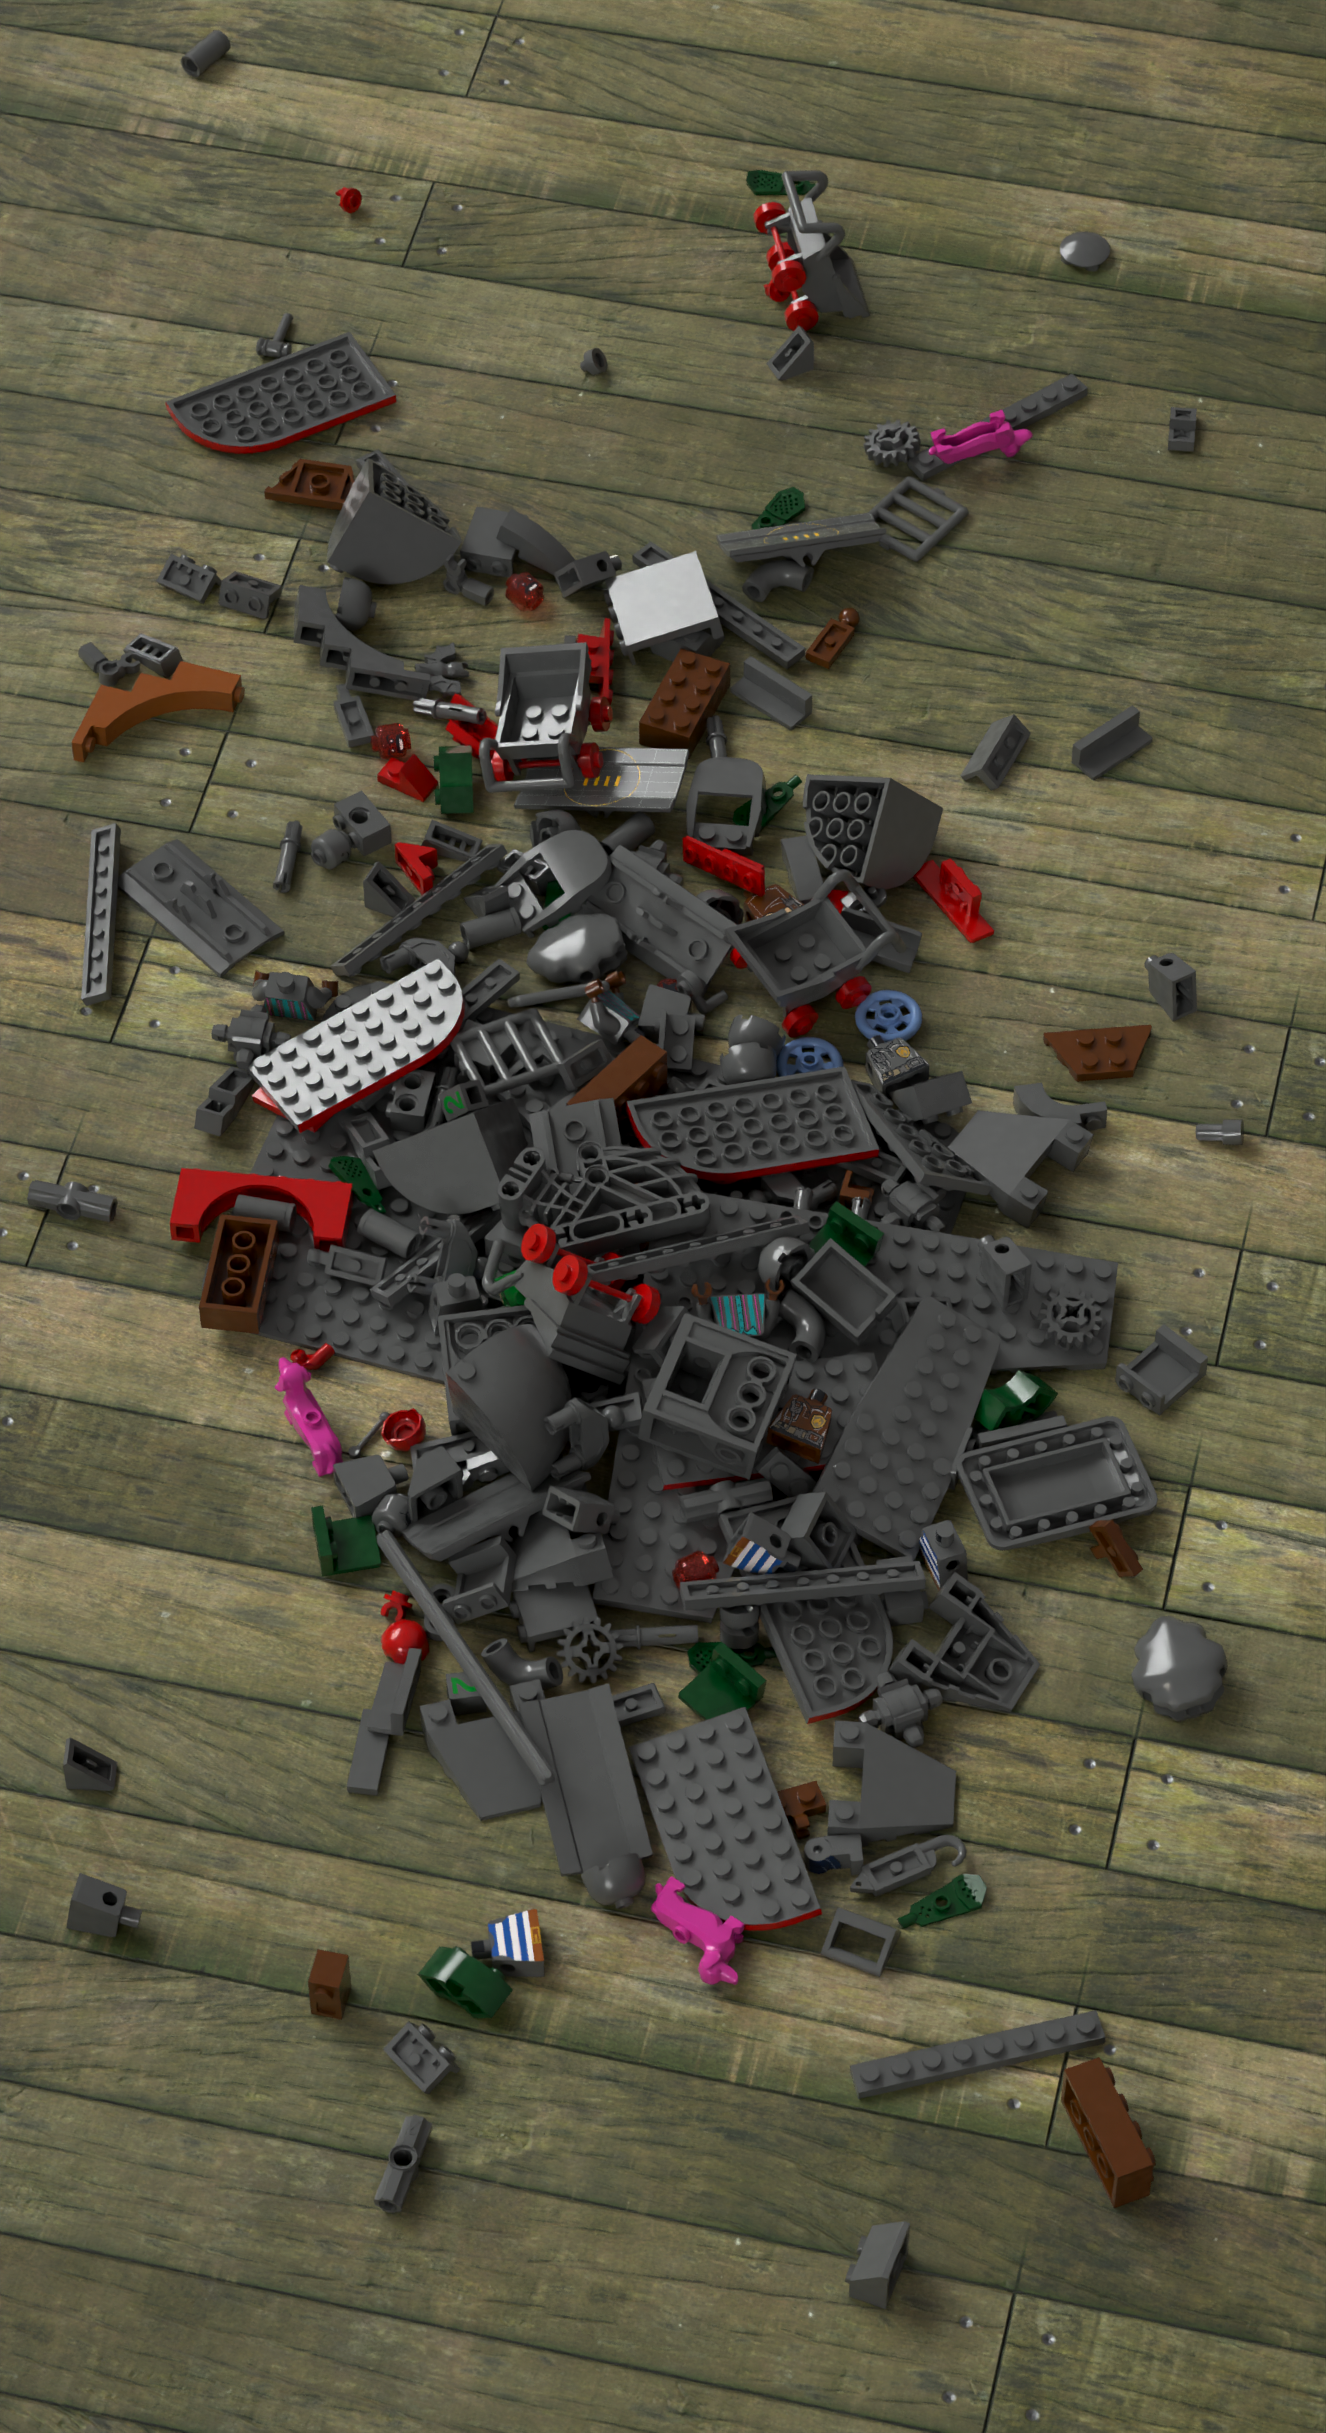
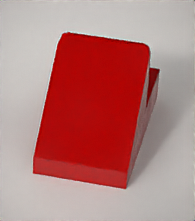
(409, 777)
(417, 863)

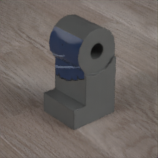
(834, 1853)

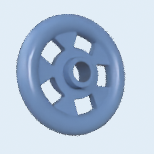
(888, 1015)
(794, 1049)

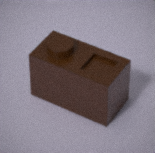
(329, 1984)

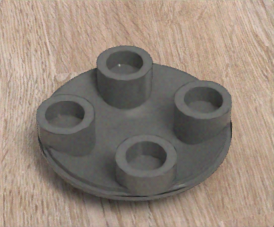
(1084, 250)

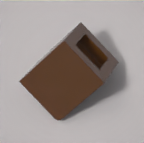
(851, 1191)

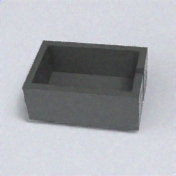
(844, 1292)

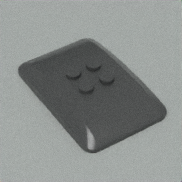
(1056, 1483)

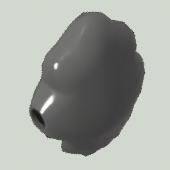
(579, 949)
(1179, 1668)

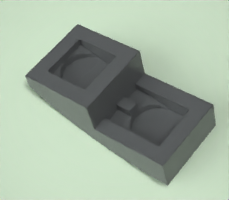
(1182, 429)

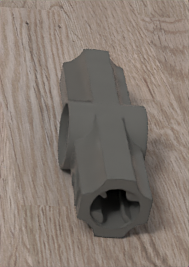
(72, 1200)
(724, 1498)
(398, 2179)

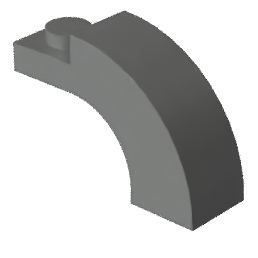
(1034, 1101)

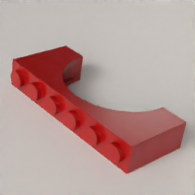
(207, 1194)

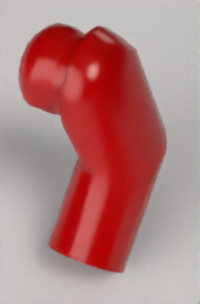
(315, 1360)

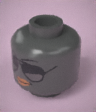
(392, 1514)

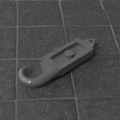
(905, 1866)

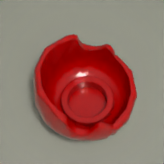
(404, 1429)
(402, 1636)

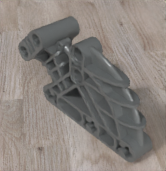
(536, 1194)

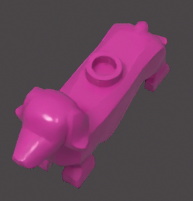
(979, 439)
(307, 1417)
(701, 1929)

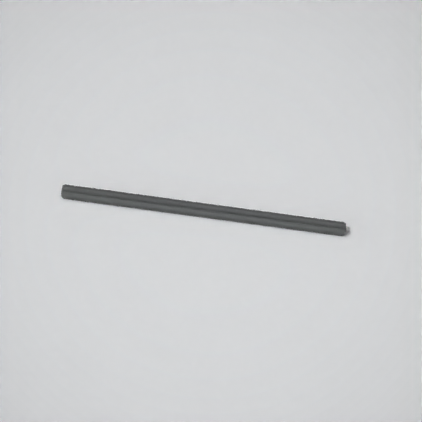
(466, 1658)

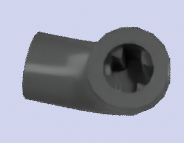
(777, 574)
(808, 1326)
(515, 1670)

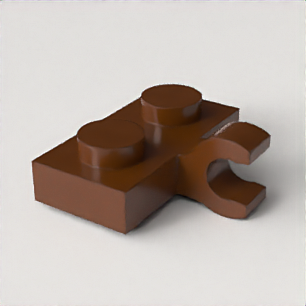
(1115, 1548)
(801, 1803)

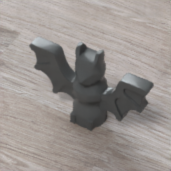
(439, 671)

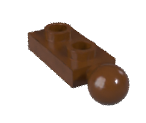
(833, 638)

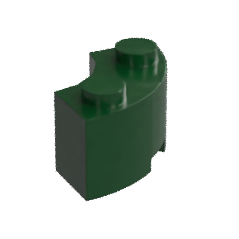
(456, 779)
(1014, 1402)
(465, 1981)

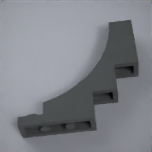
(339, 649)

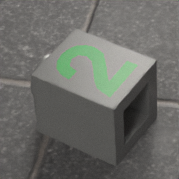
(463, 1100)
(463, 1695)

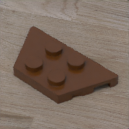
(313, 484)
(1100, 1052)

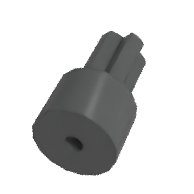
(1229, 1132)

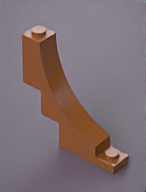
(119, 710)

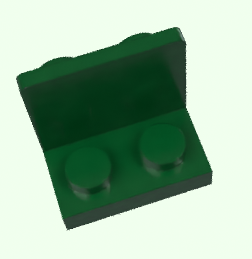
(850, 1233)
(345, 1543)
(723, 1685)

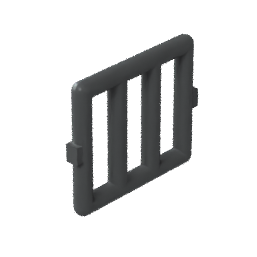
(929, 541)
(550, 995)
(509, 1024)

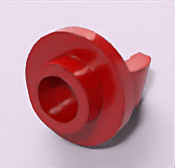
(350, 199)
(775, 294)
(397, 1601)

